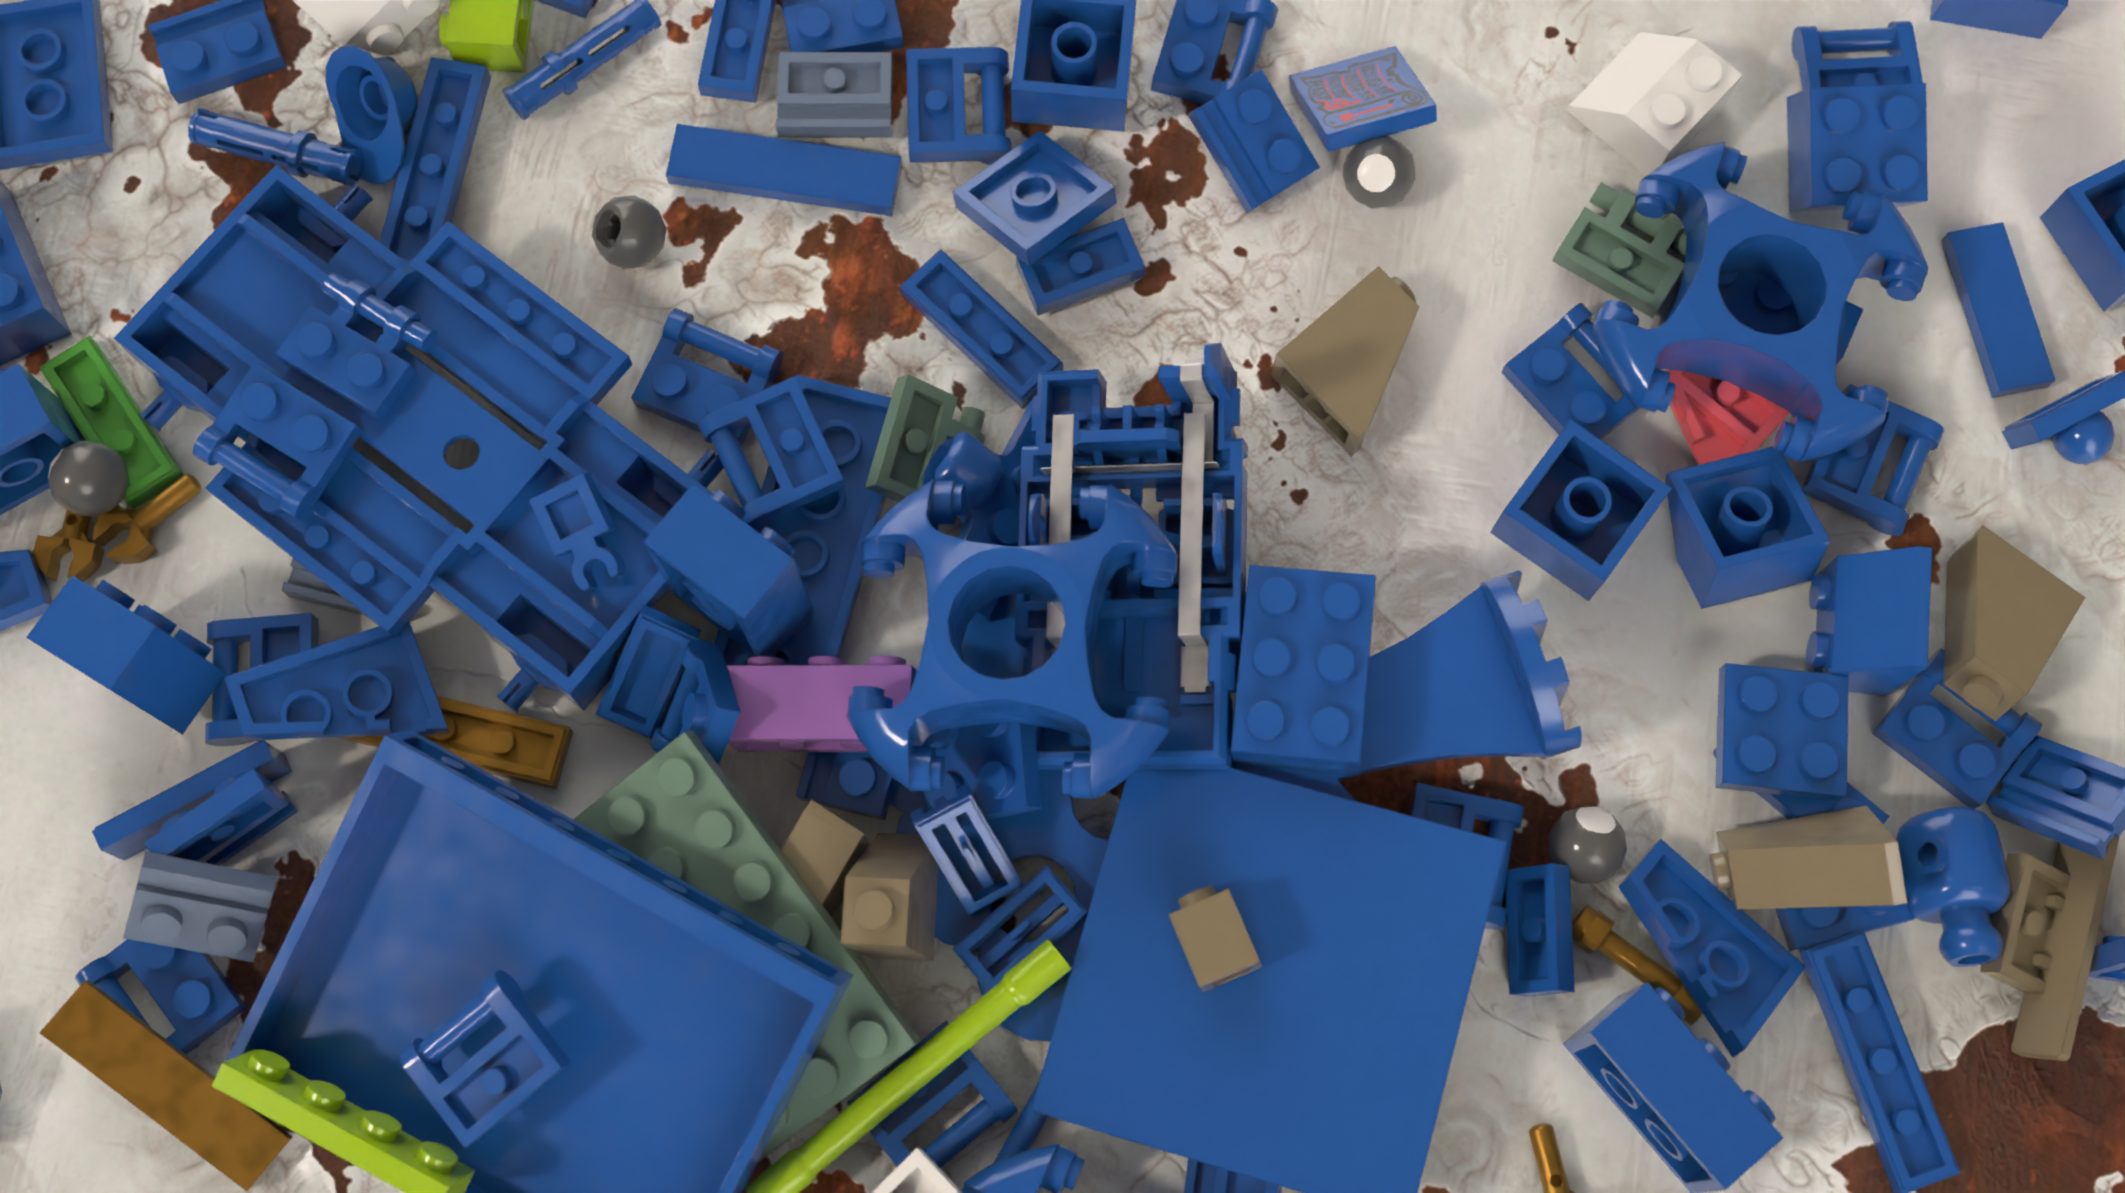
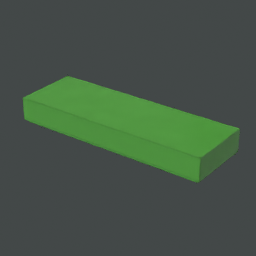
(110, 415)

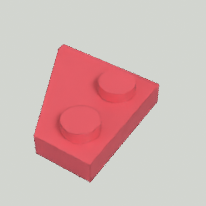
(1721, 417)

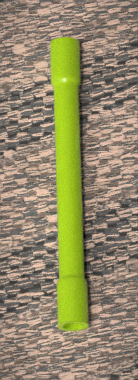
(1017, 988)

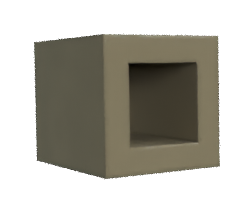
(1214, 937)

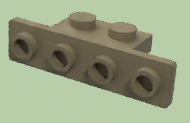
(2050, 943)

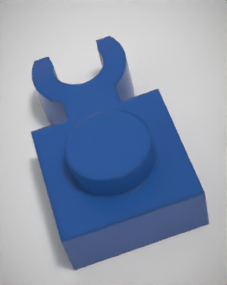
(575, 522)

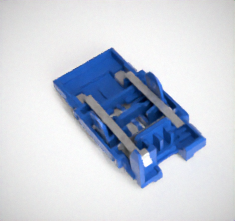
(1186, 634)

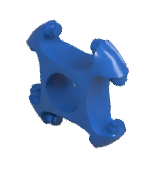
(1807, 262)
(1056, 695)

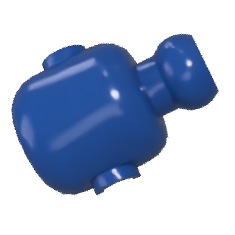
(1956, 879)

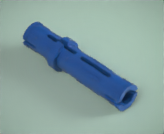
(528, 96)
(296, 151)

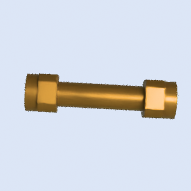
(1594, 931)

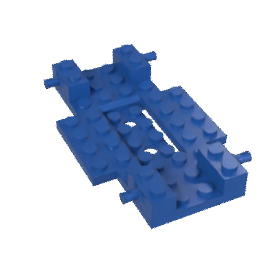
(367, 530)

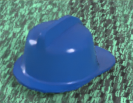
(372, 108)

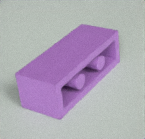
(807, 704)

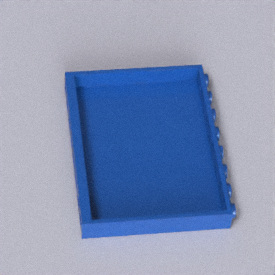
(660, 996)

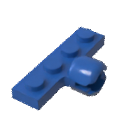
(990, 487)

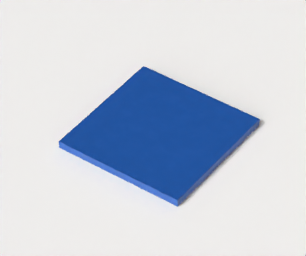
(1329, 1052)

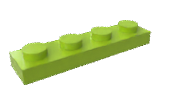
(327, 1119)

